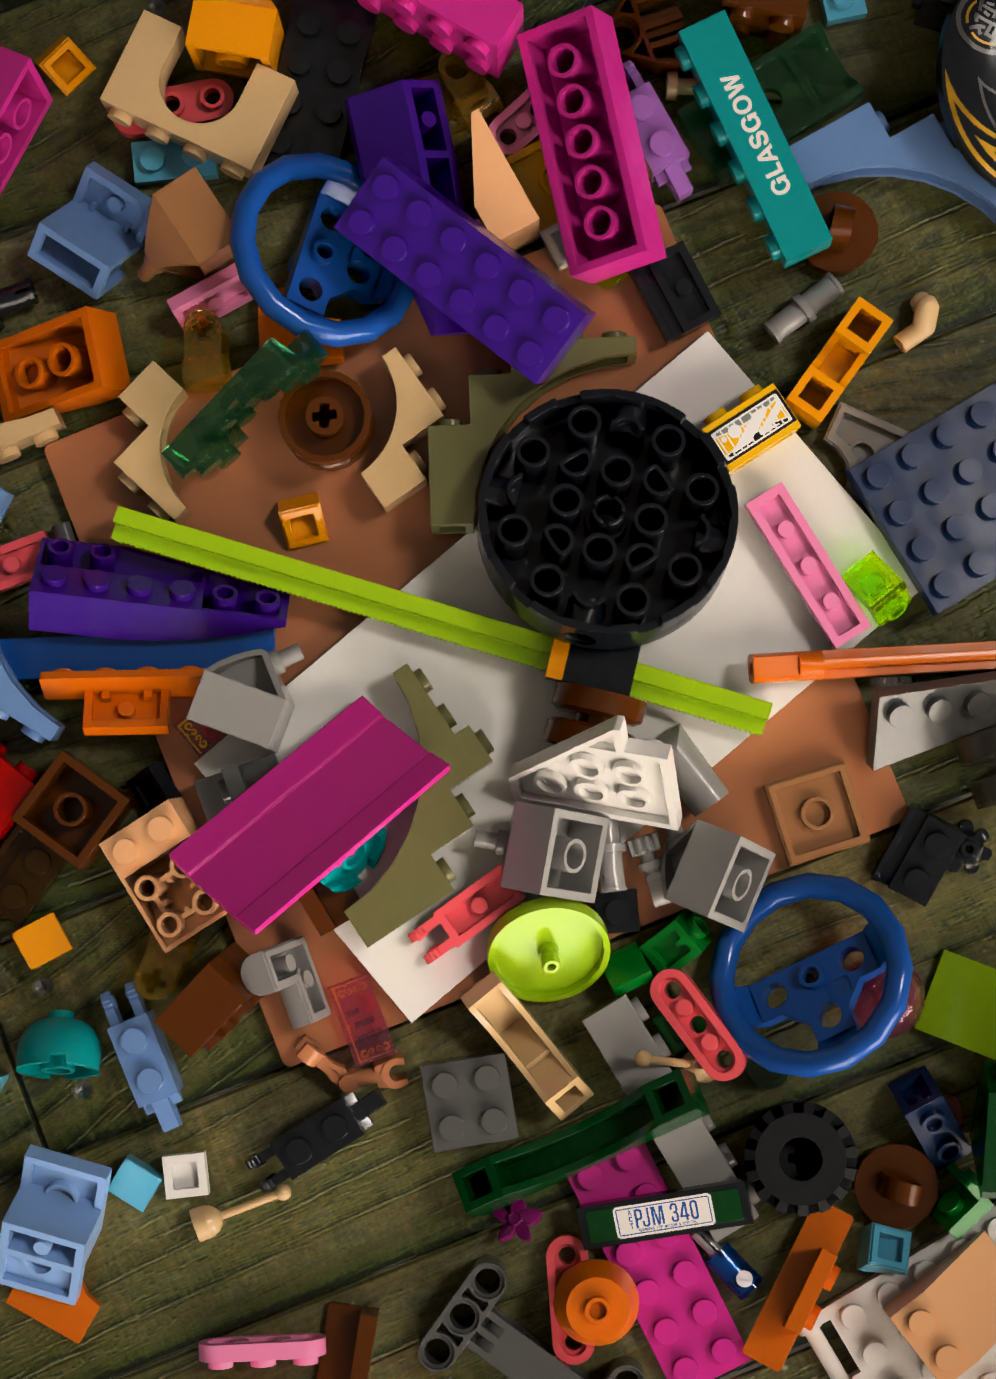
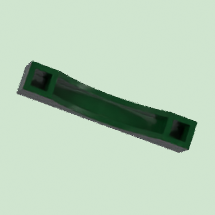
(632, 1121)

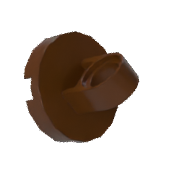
(852, 230)
(896, 1185)

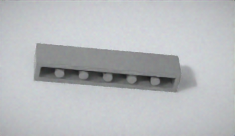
(689, 1149)

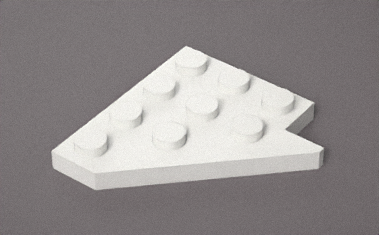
(604, 777)

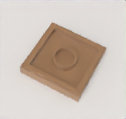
(816, 813)

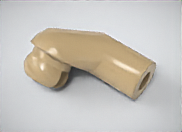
(924, 322)

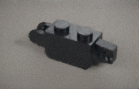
(318, 1136)

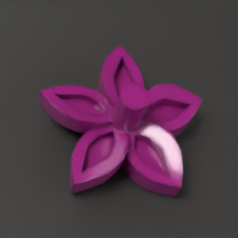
(517, 1221)

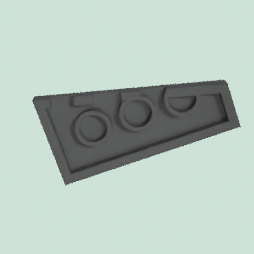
(927, 715)

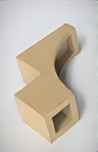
(152, 401)
(395, 472)
(527, 1045)

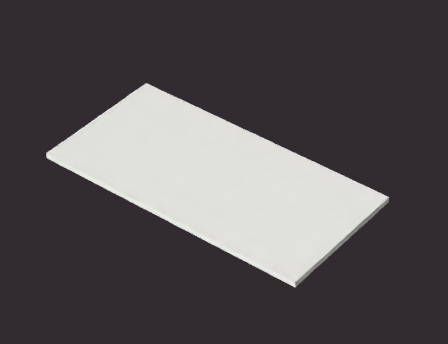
(510, 702)

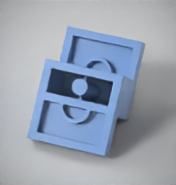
(53, 1224)

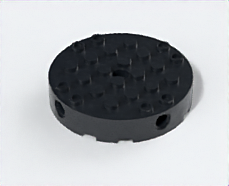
(599, 579)

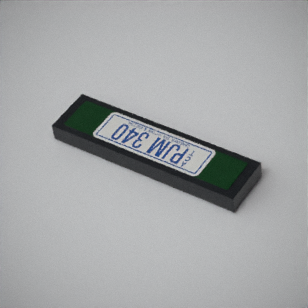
(665, 1214)

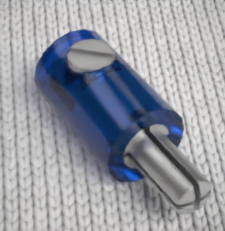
(729, 1265)

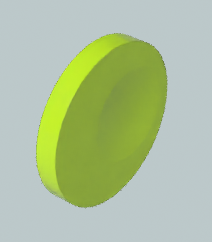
(548, 949)

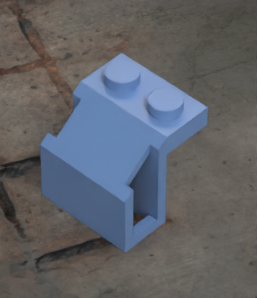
(93, 232)

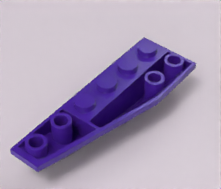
(410, 125)
(143, 596)

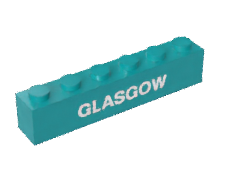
(753, 139)

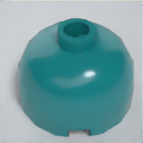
(59, 1048)

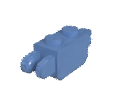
(145, 1058)

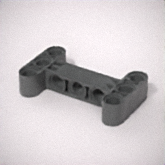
(498, 1336)

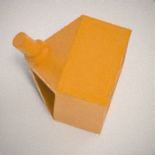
(234, 36)

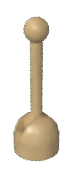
(644, 1058)
(209, 1220)

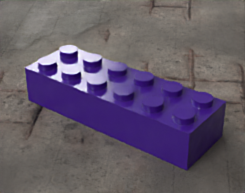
(464, 270)

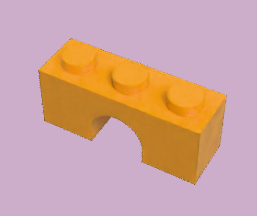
(837, 362)

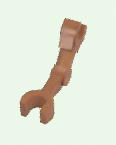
(350, 1079)

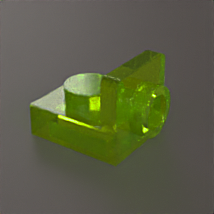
(878, 588)

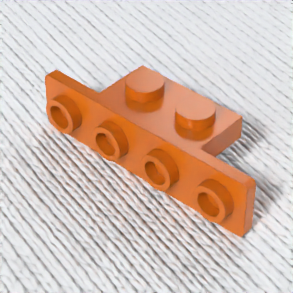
(123, 699)
(797, 1288)

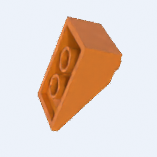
(63, 364)

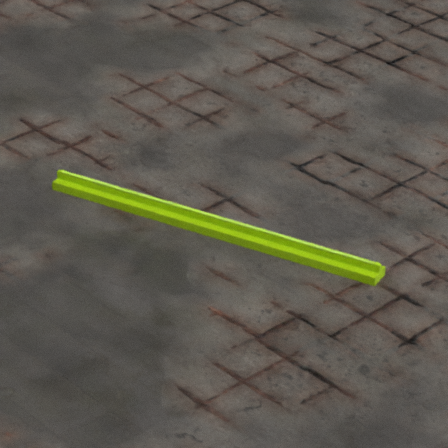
(418, 614)

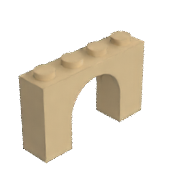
(235, 141)

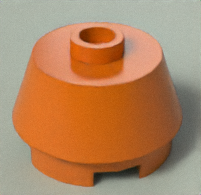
(596, 1302)

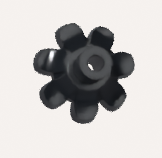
(976, 851)

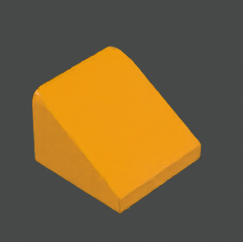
(64, 64)
(302, 520)
(42, 941)

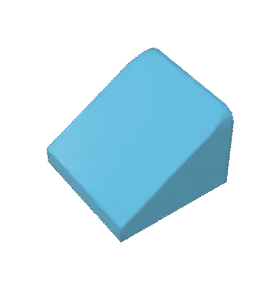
(136, 1182)
(883, 1249)

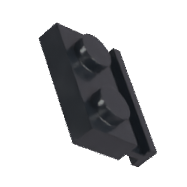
(675, 293)
(918, 854)

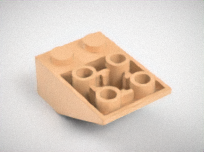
(161, 891)

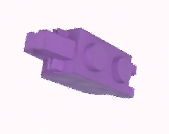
(661, 144)

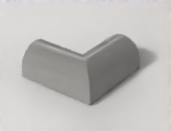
(696, 779)
(292, 973)

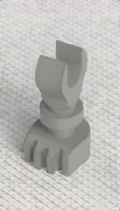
(645, 848)

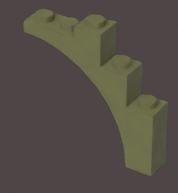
(495, 401)
(414, 877)

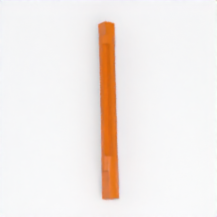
(871, 662)

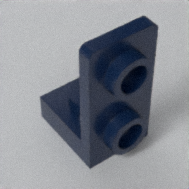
(930, 1117)

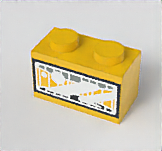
(751, 427)

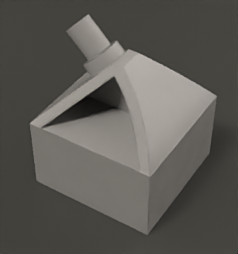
(247, 696)
(549, 851)
(714, 872)

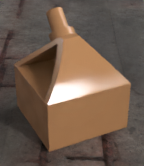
(186, 231)

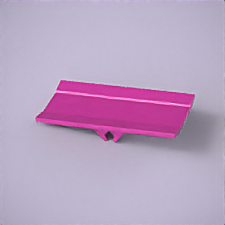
(307, 815)

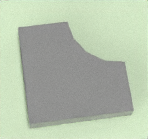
(857, 437)

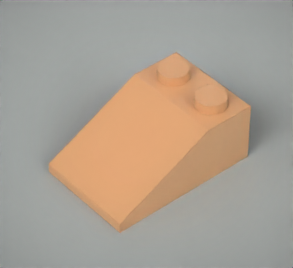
(498, 196)
(951, 1309)

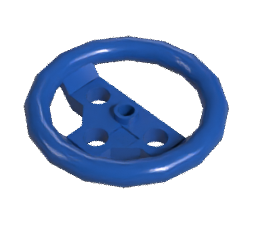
(320, 258)
(807, 999)

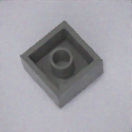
(469, 1100)

